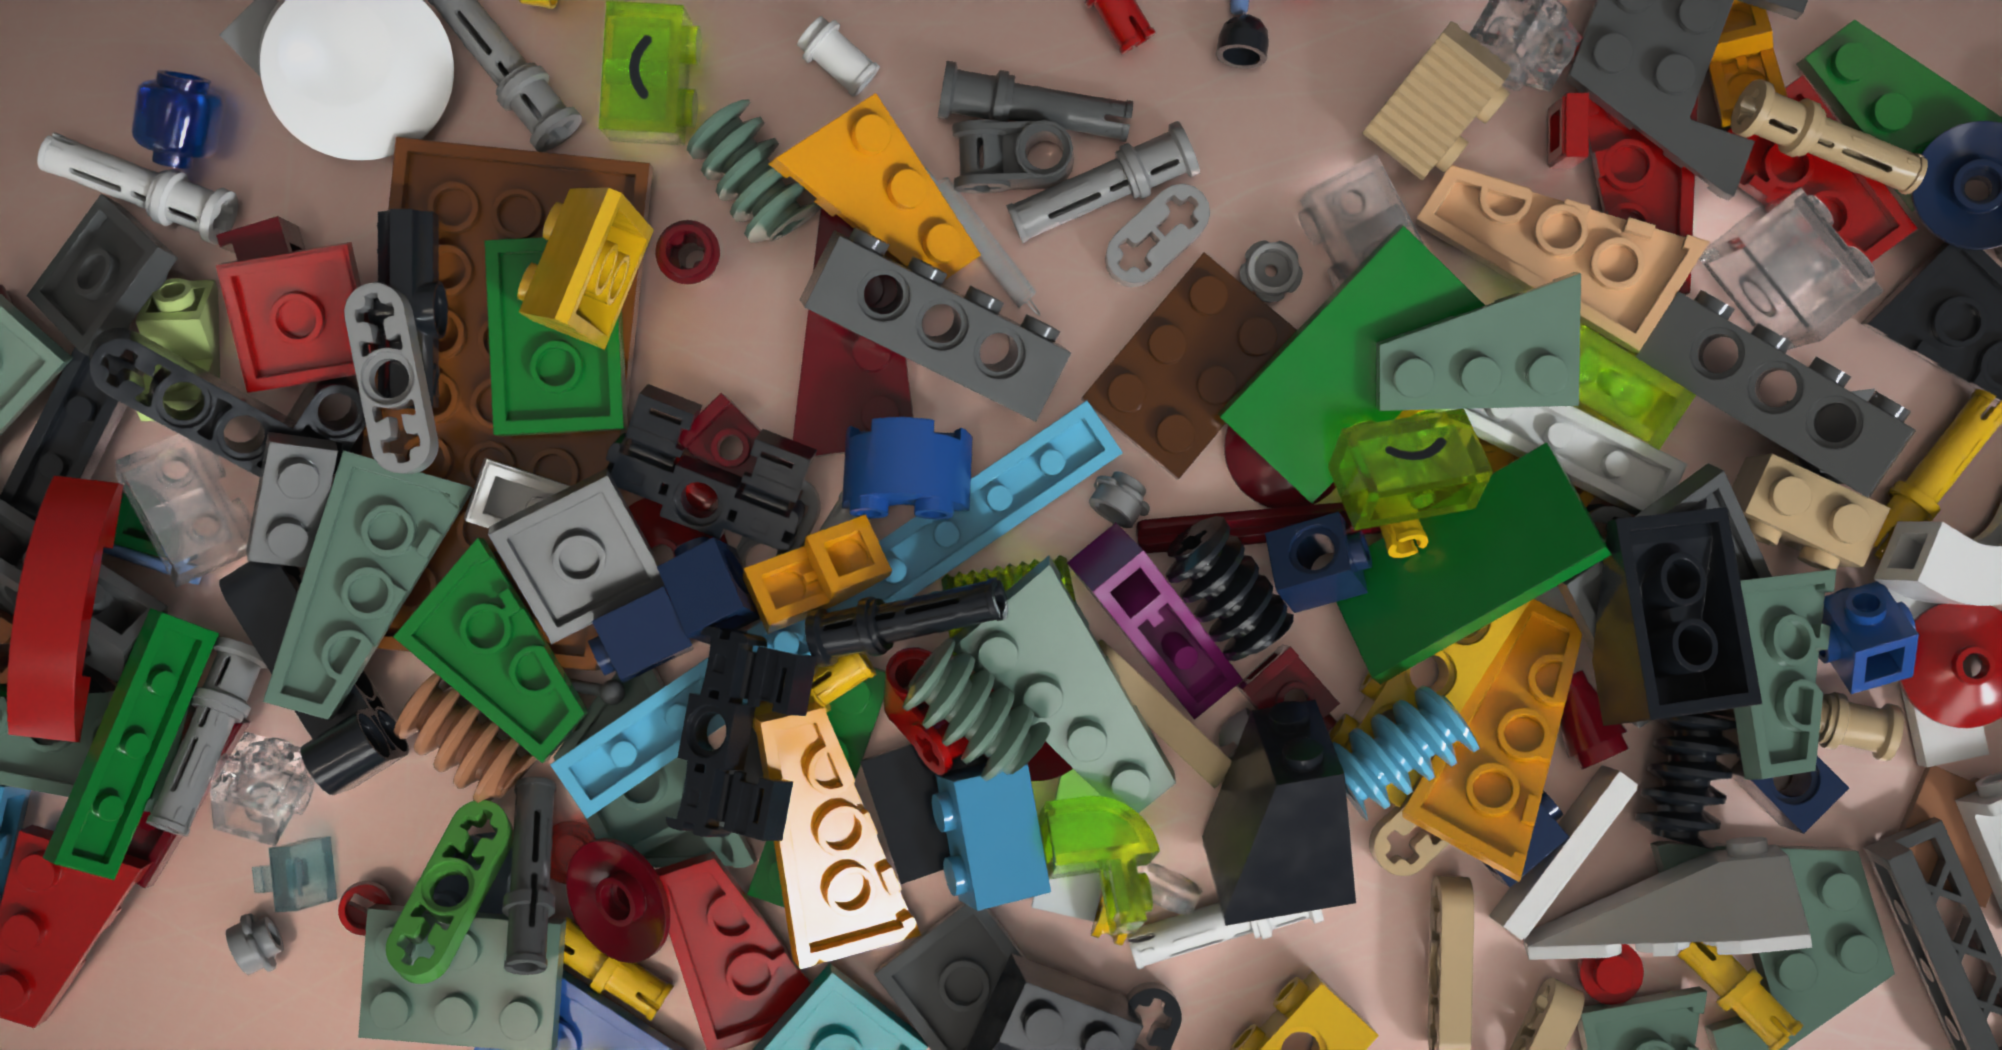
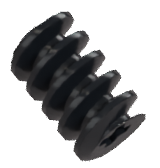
(1230, 587)
(1688, 778)

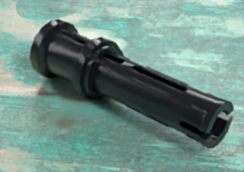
(877, 625)

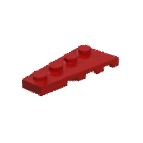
(1638, 178)

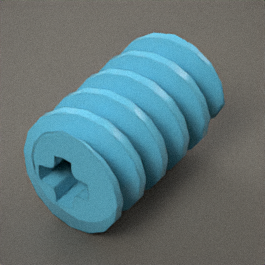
(1402, 748)

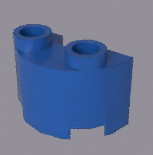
(906, 465)

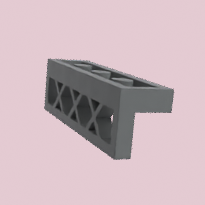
(1927, 939)

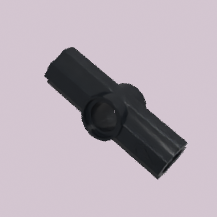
(411, 265)

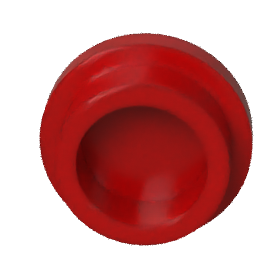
(1612, 978)

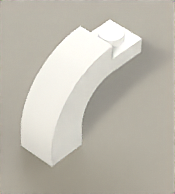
(1944, 565)

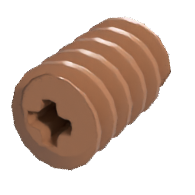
(461, 741)

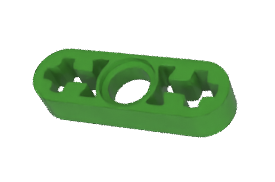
(414, 928)

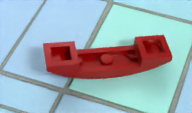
(56, 608)

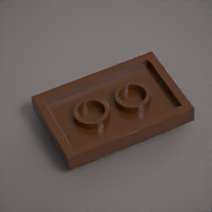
(1188, 365)

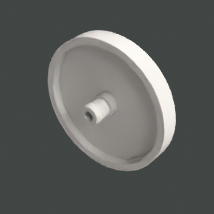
(356, 73)

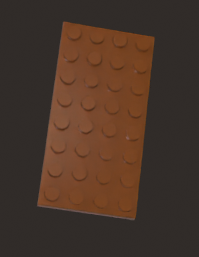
(496, 197)

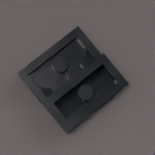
(903, 800)

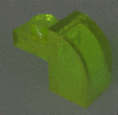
(1105, 838)

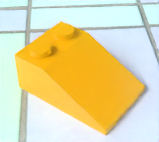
(586, 264)

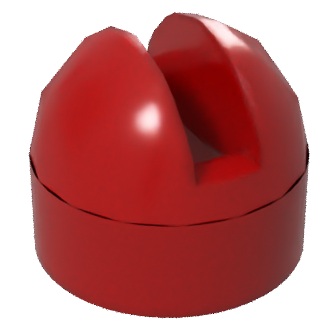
(354, 915)

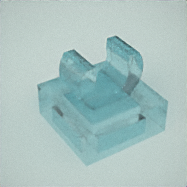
(298, 874)

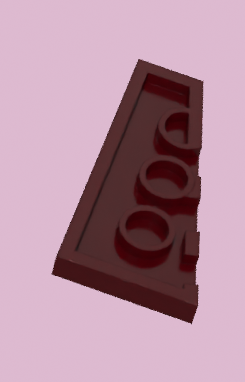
(845, 374)

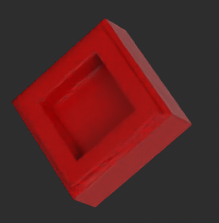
(1568, 131)

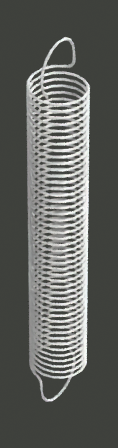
(972, 235)

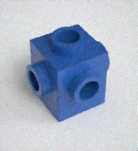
(1869, 637)

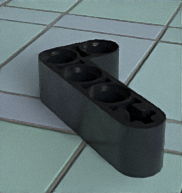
(218, 401)
(362, 733)

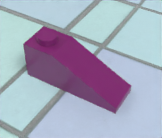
(1155, 619)

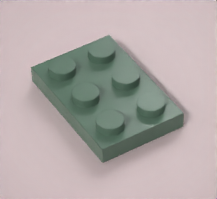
(473, 1000)

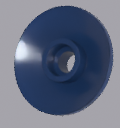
(1940, 201)

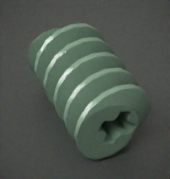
(747, 176)
(975, 711)

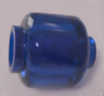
(177, 118)

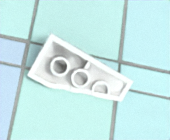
(1725, 898)

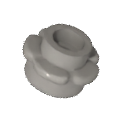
(1285, 261)
(1119, 499)
(254, 943)

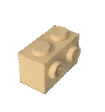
(1807, 512)

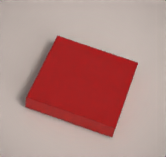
(291, 315)

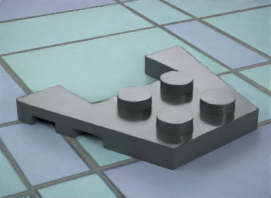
(1647, 69)

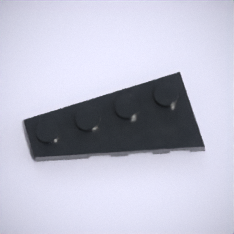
(1950, 315)

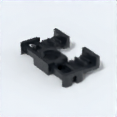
(754, 513)
(709, 789)

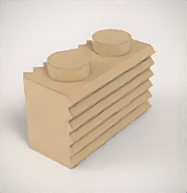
(1439, 101)

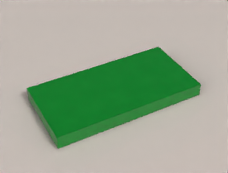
(1328, 366)
(1476, 566)

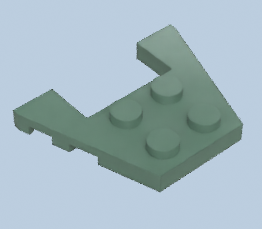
(1846, 940)

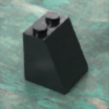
(1281, 820)

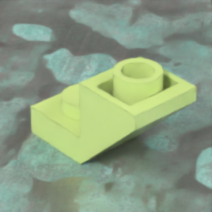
(186, 322)

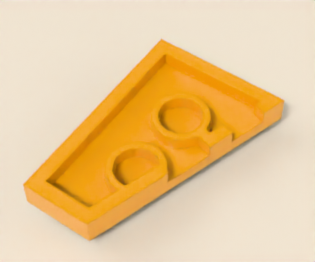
(878, 184)

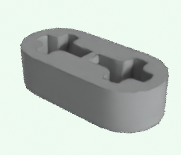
(1147, 224)

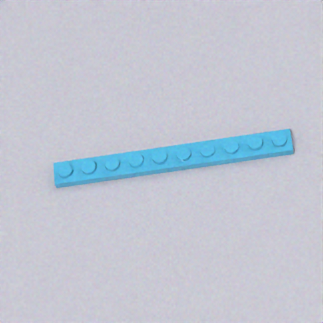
(918, 556)

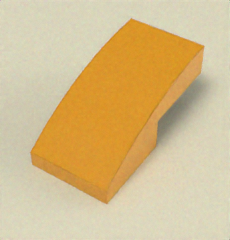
(1743, 56)
(818, 575)

